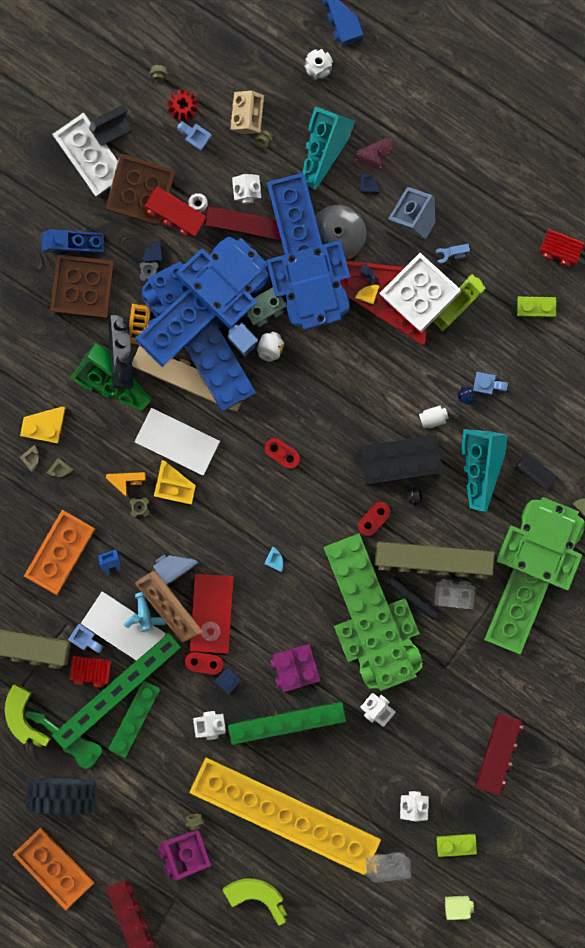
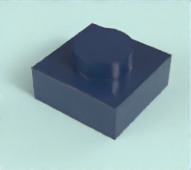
(227, 680)

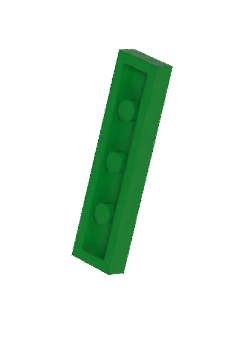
(134, 719)

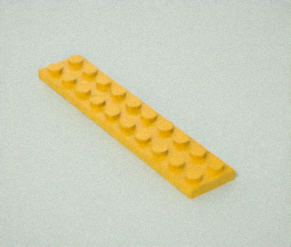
(284, 815)

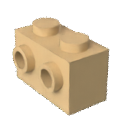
(247, 112)

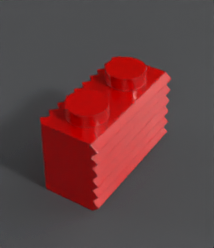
(561, 248)
(90, 670)

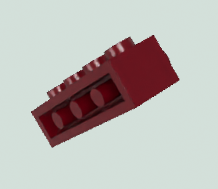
(498, 754)
(129, 915)

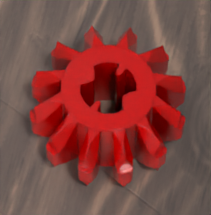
(190, 103)

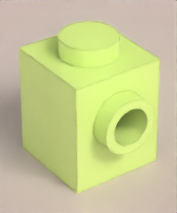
(458, 907)

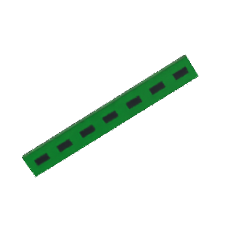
(116, 691)

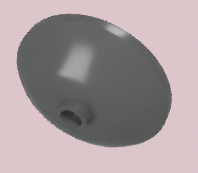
(351, 224)

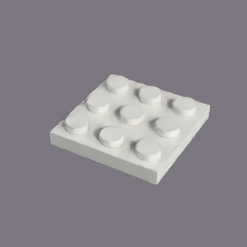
(420, 292)

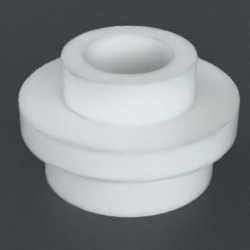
(200, 197)

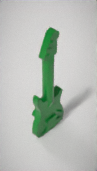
(84, 751)

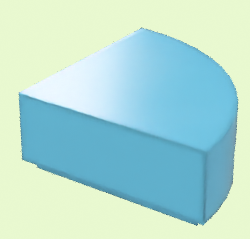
(275, 560)

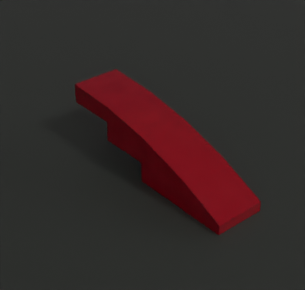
(242, 223)

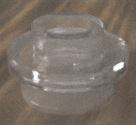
(206, 636)

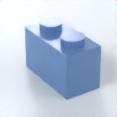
(242, 339)

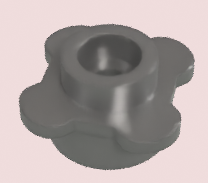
(148, 266)

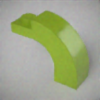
(469, 293)
(16, 719)
(256, 889)

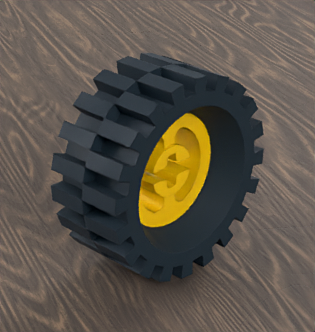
(61, 796)

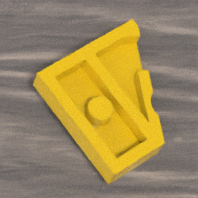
(44, 425)
(173, 485)

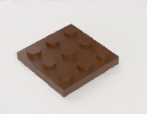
(134, 184)
(82, 286)

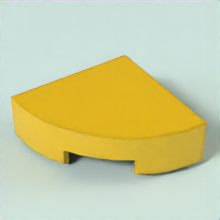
(368, 294)

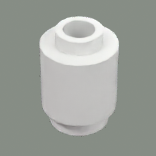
(433, 417)

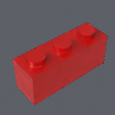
(174, 212)

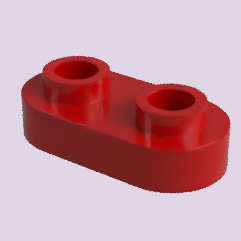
(282, 453)
(373, 518)
(204, 663)

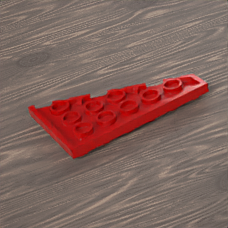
(381, 307)

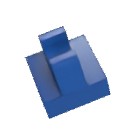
(109, 560)

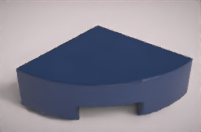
(368, 184)
(153, 253)
(368, 274)

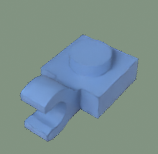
(195, 136)
(457, 252)
(486, 383)
(83, 637)

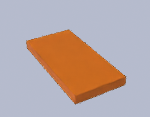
(59, 552)
(53, 868)

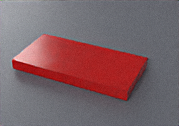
(212, 604)

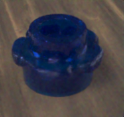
(465, 395)

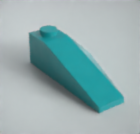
(327, 140)
(484, 458)

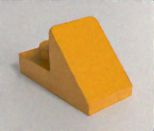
(120, 480)

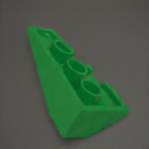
(96, 374)

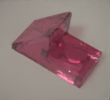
(370, 153)

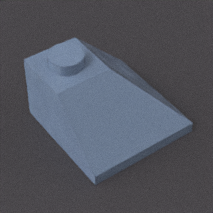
(415, 212)
(173, 567)

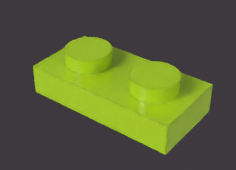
(536, 306)
(456, 845)

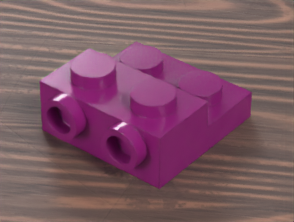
(295, 668)
(184, 855)

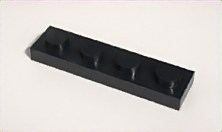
(120, 352)

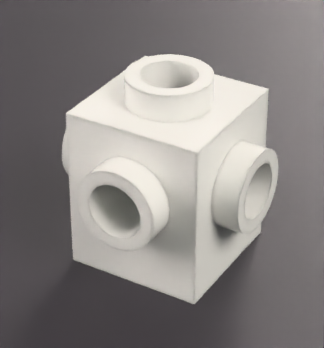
(318, 70)
(246, 188)
(375, 706)
(213, 724)
(414, 806)

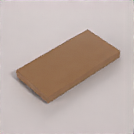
(168, 606)

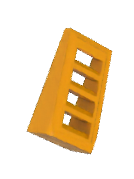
(133, 316)

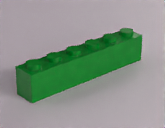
(286, 722)

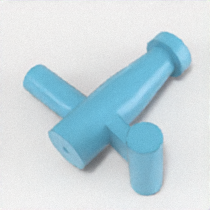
(144, 616)

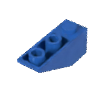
(344, 21)
(72, 242)

